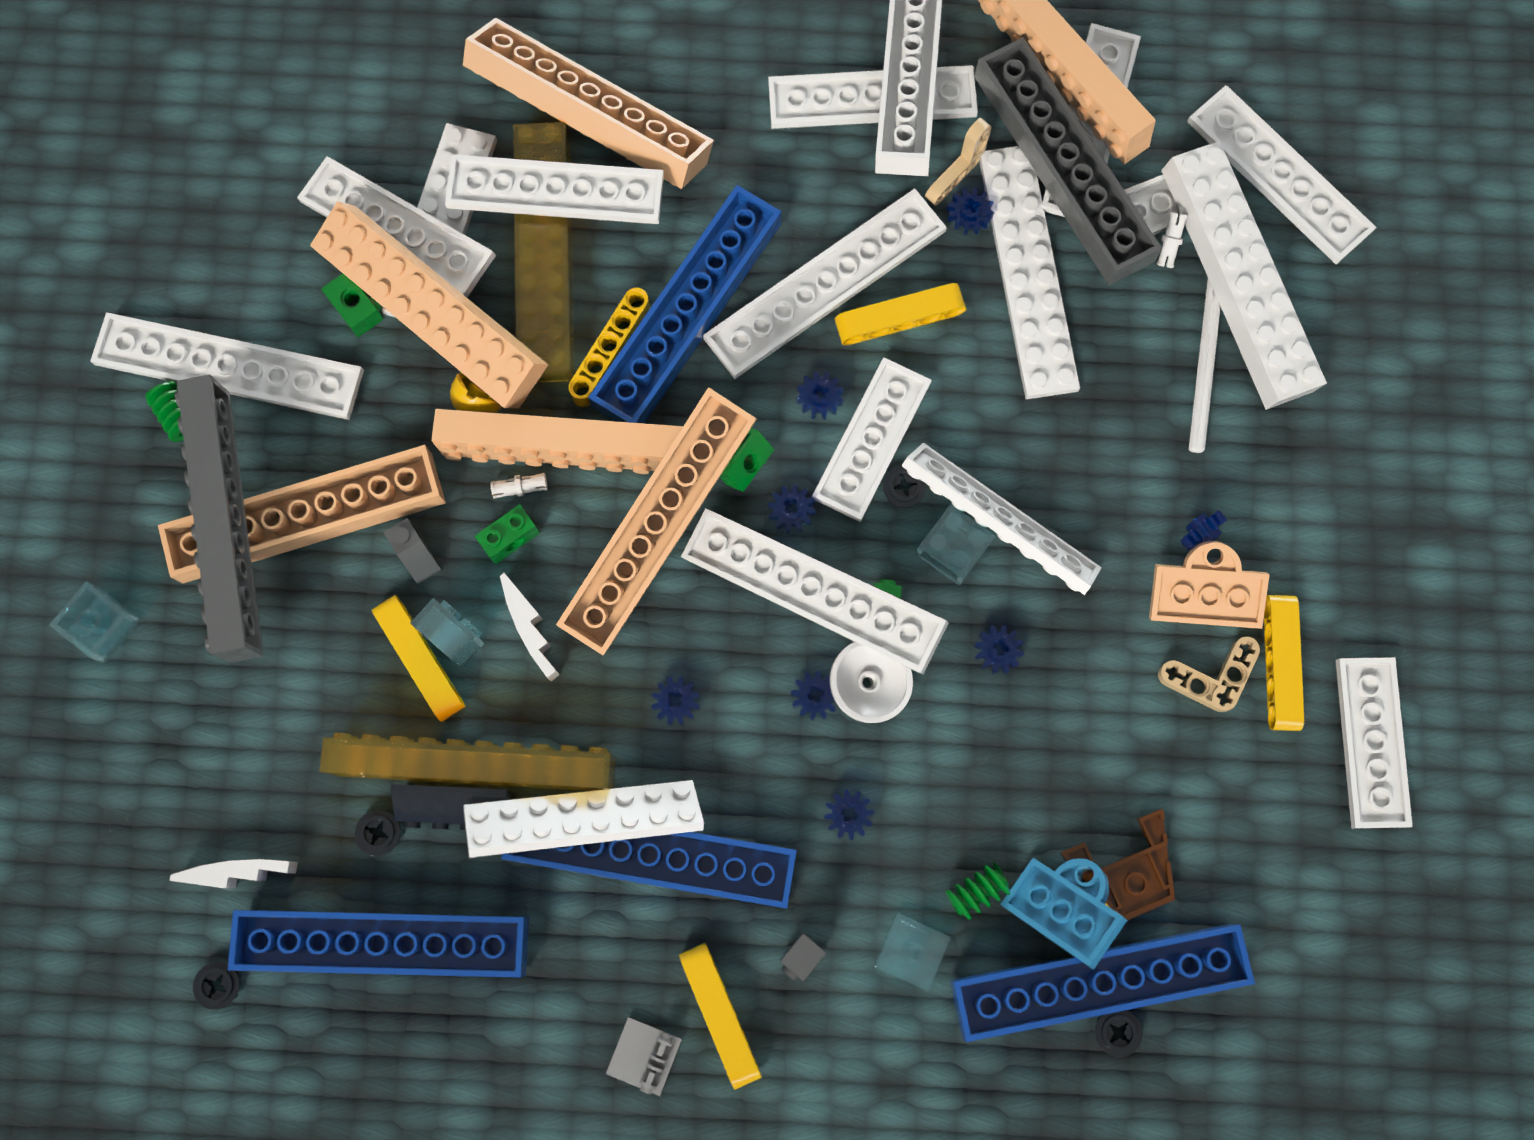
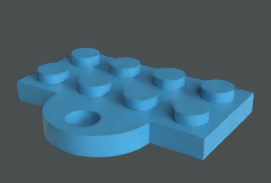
(1067, 909)

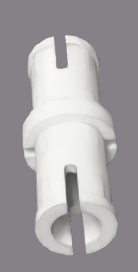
(1172, 239)
(519, 485)

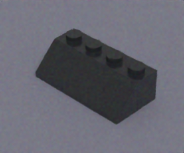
(439, 804)

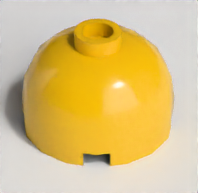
(469, 397)

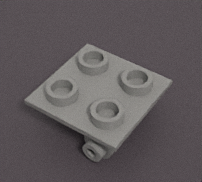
(643, 1056)

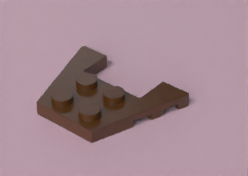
(1138, 880)

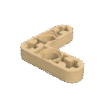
(973, 148)
(1212, 686)

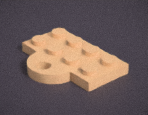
(1209, 591)

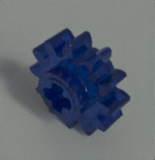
(963, 206)
(827, 389)
(791, 498)
(1203, 529)
(1007, 644)
(805, 692)
(686, 700)
(844, 804)

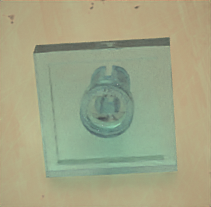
(912, 951)

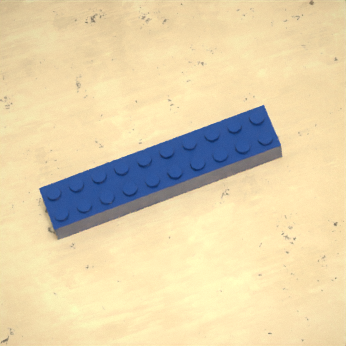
(686, 308)
(681, 862)
(379, 943)
(1121, 981)

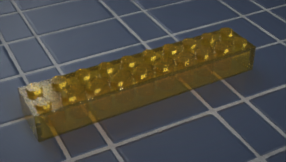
(544, 262)
(468, 764)

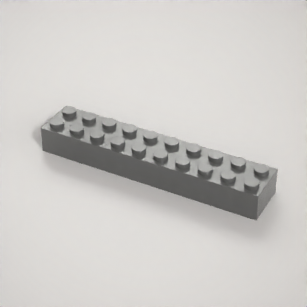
(1067, 161)
(219, 520)

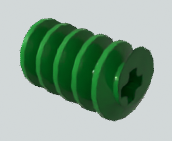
(163, 405)
(978, 892)

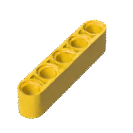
(900, 314)
(610, 335)
(418, 658)
(1283, 663)
(720, 1016)

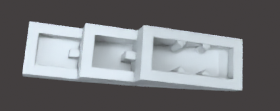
(525, 619)
(227, 873)

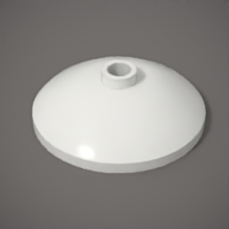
(888, 690)

